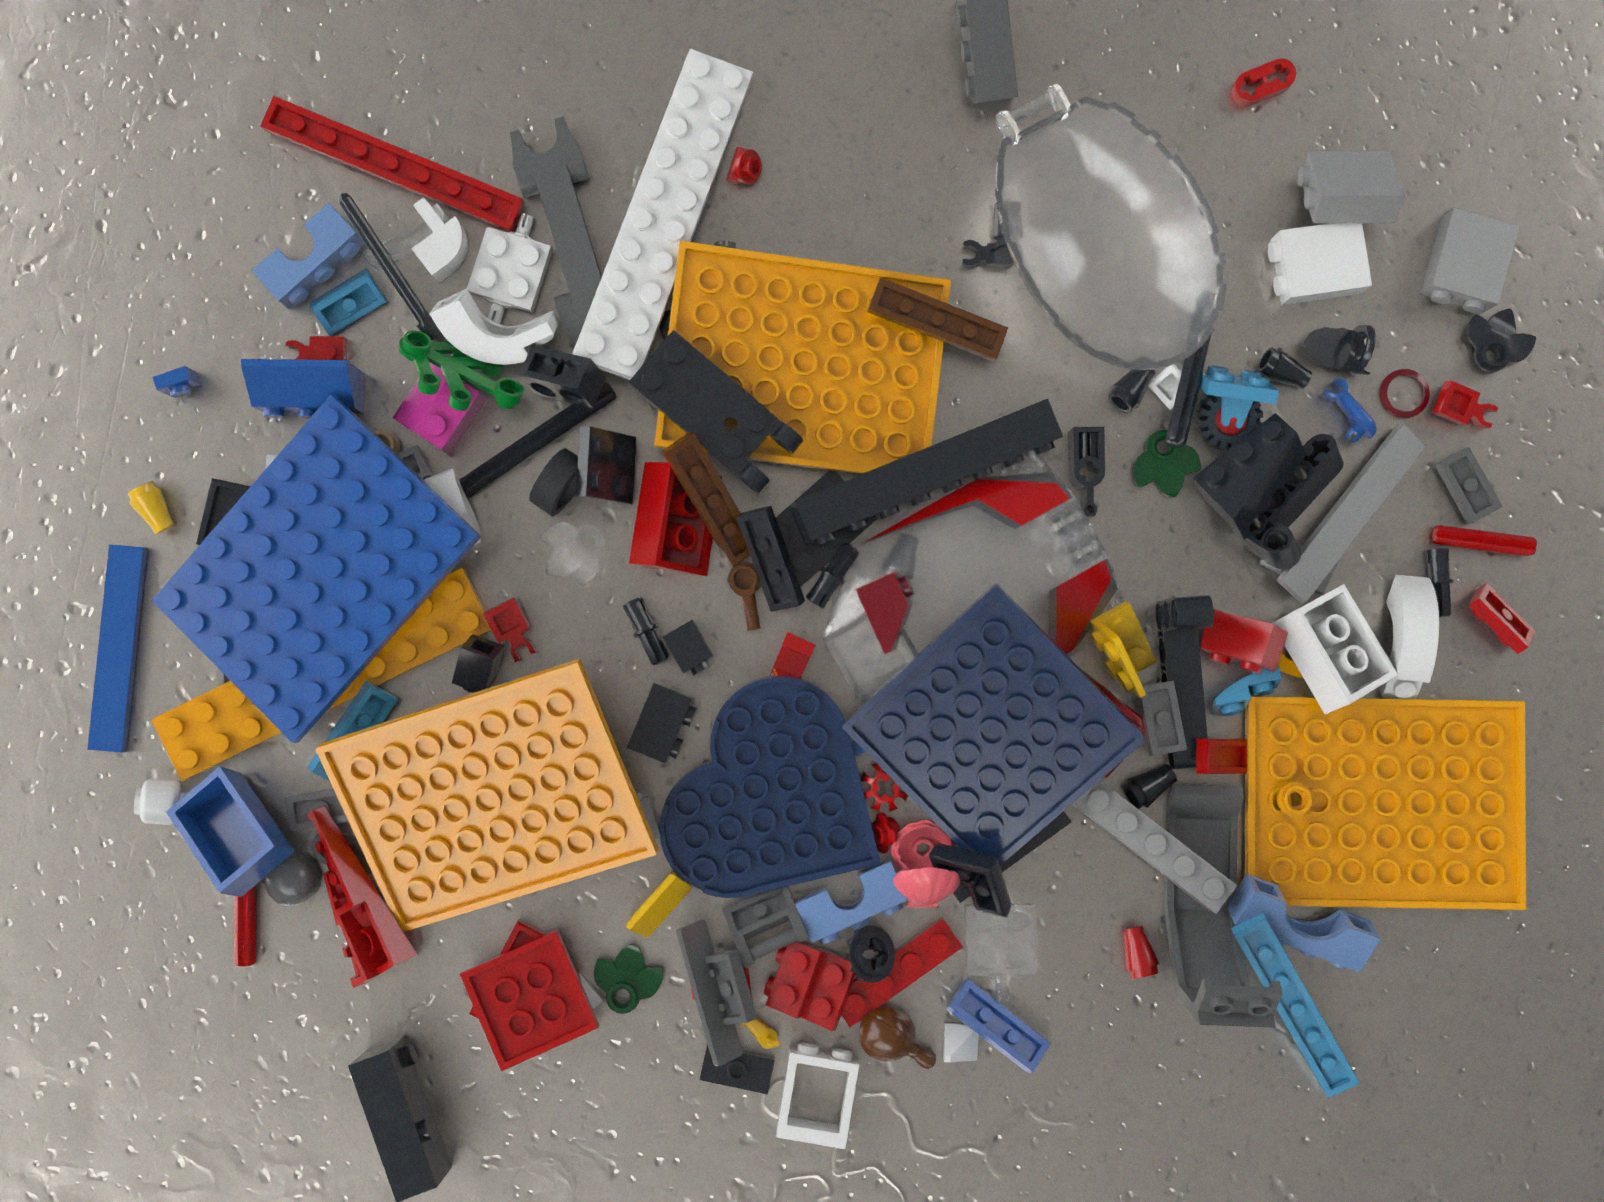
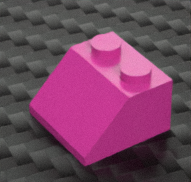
(434, 417)

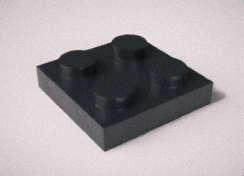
(605, 466)

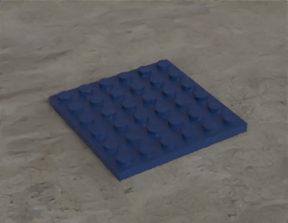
(993, 728)

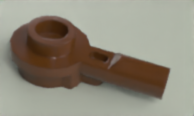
(745, 583)

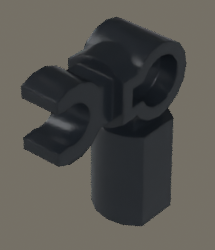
(994, 253)

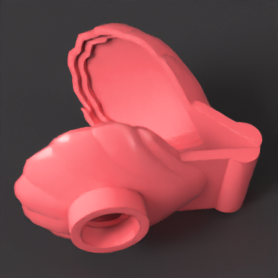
(919, 880)

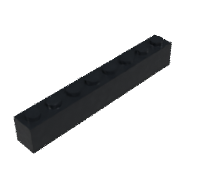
(925, 471)

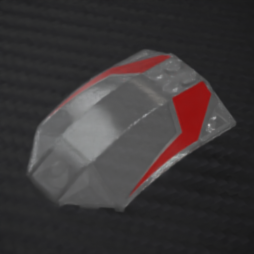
(1002, 529)

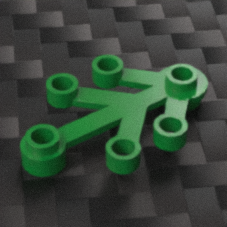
(421, 350)

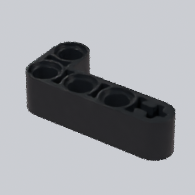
(1318, 469)

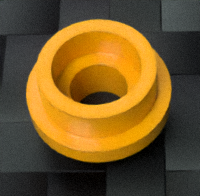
(1305, 799)

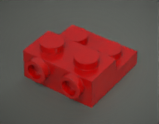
(810, 984)

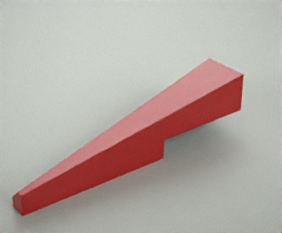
(368, 925)

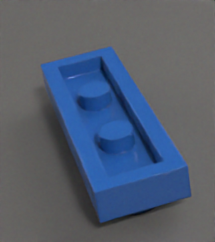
(998, 1026)

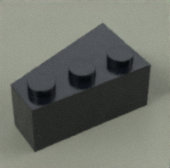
(1251, 472)

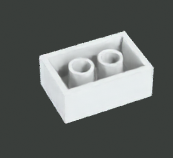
(1335, 650)

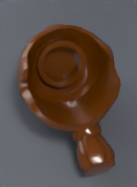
(890, 1035)

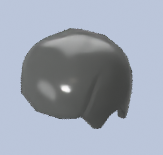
(294, 879)

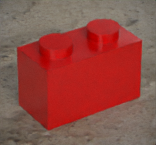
(1245, 641)

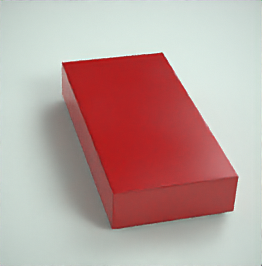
(1221, 756)

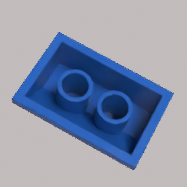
(301, 385)

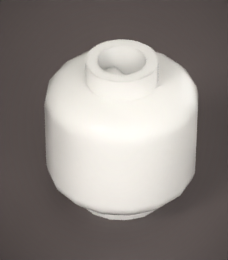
(155, 799)

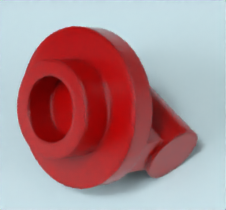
(744, 166)

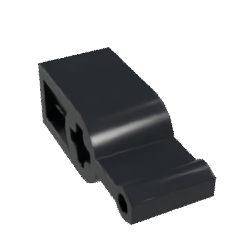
(1087, 449)

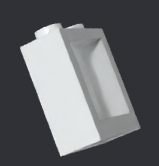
(810, 1130)

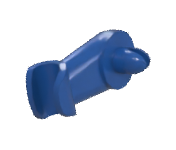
(1358, 418)

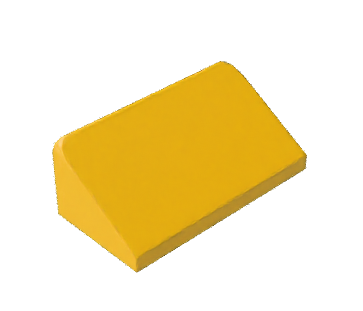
(659, 905)

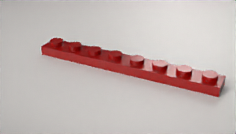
(392, 164)

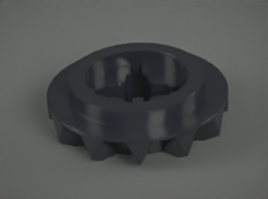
(880, 965)

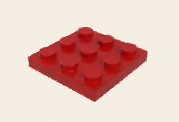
(529, 1000)

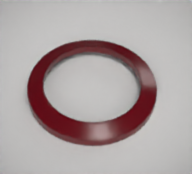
(1384, 396)

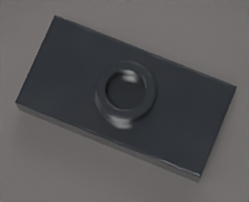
(745, 1072)

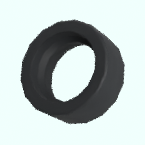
(556, 483)

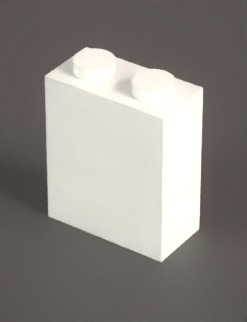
(1319, 262)

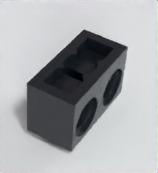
(562, 376)

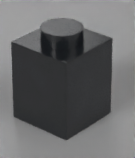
(689, 648)
(477, 664)

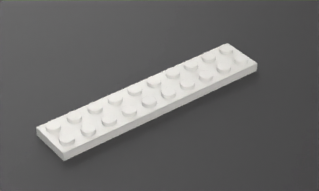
(663, 214)

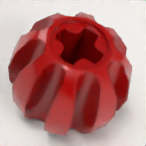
(882, 797)

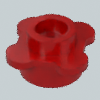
(885, 832)

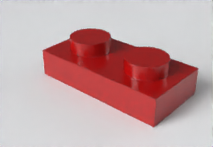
(1502, 618)

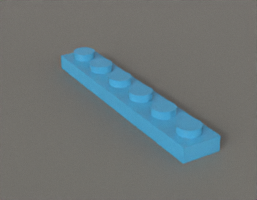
(1296, 1005)

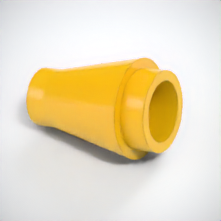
(151, 506)

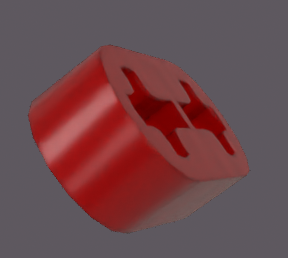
(1265, 89)

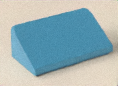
(348, 302)

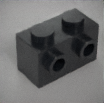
(661, 723)

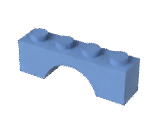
(1340, 938)

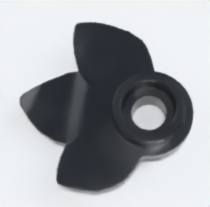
(1499, 337)

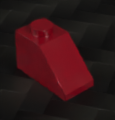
(887, 607)

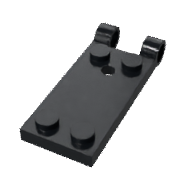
(699, 401)

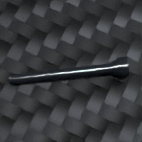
(425, 321)

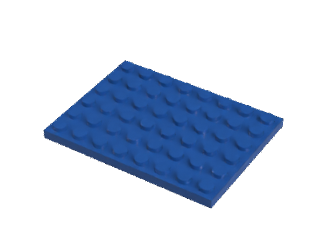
(315, 568)

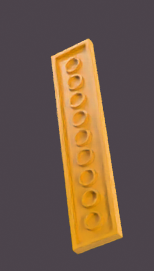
(228, 723)

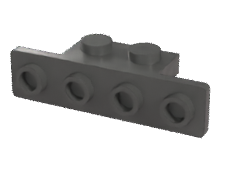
(718, 990)

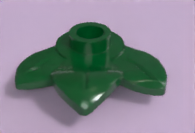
(1165, 469)
(630, 974)

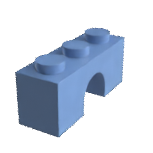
(333, 243)
(826, 917)

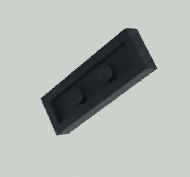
(770, 558)

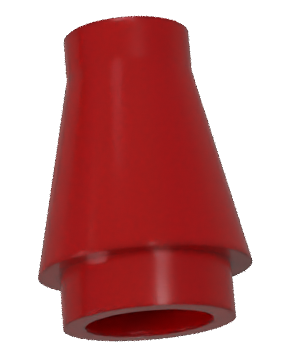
(1139, 955)

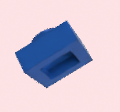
(177, 382)

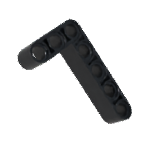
(1181, 662)

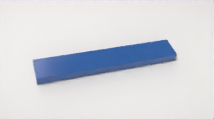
(117, 648)

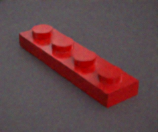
(911, 963)

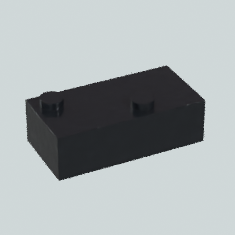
(400, 1118)

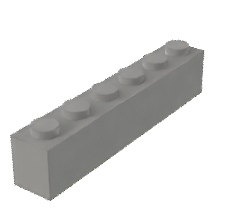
(1156, 846)

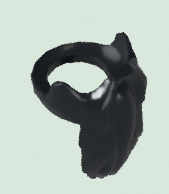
(1342, 347)

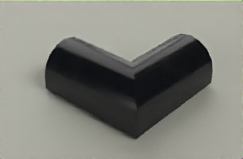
(977, 872)

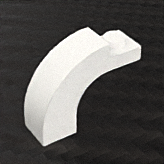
(485, 340)
(1415, 635)

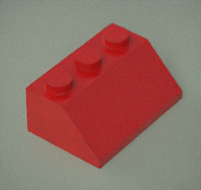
(667, 525)

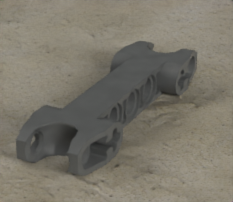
(553, 177)

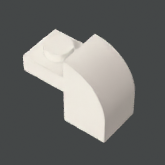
(446, 247)

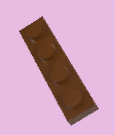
(937, 319)
(708, 495)

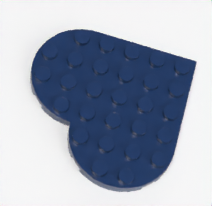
(774, 800)

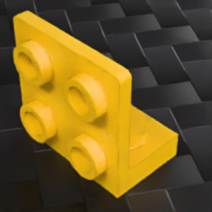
(1124, 645)

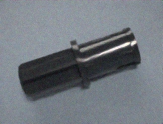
(832, 575)
(1440, 577)
(646, 630)

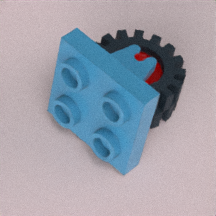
(1232, 404)

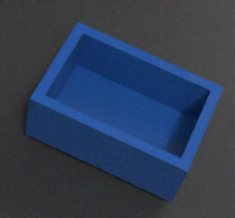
(230, 832)

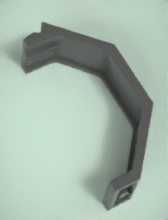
(1203, 950)

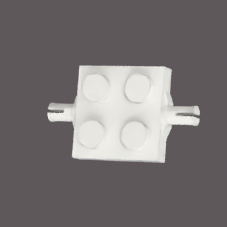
(510, 269)

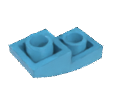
(1238, 696)

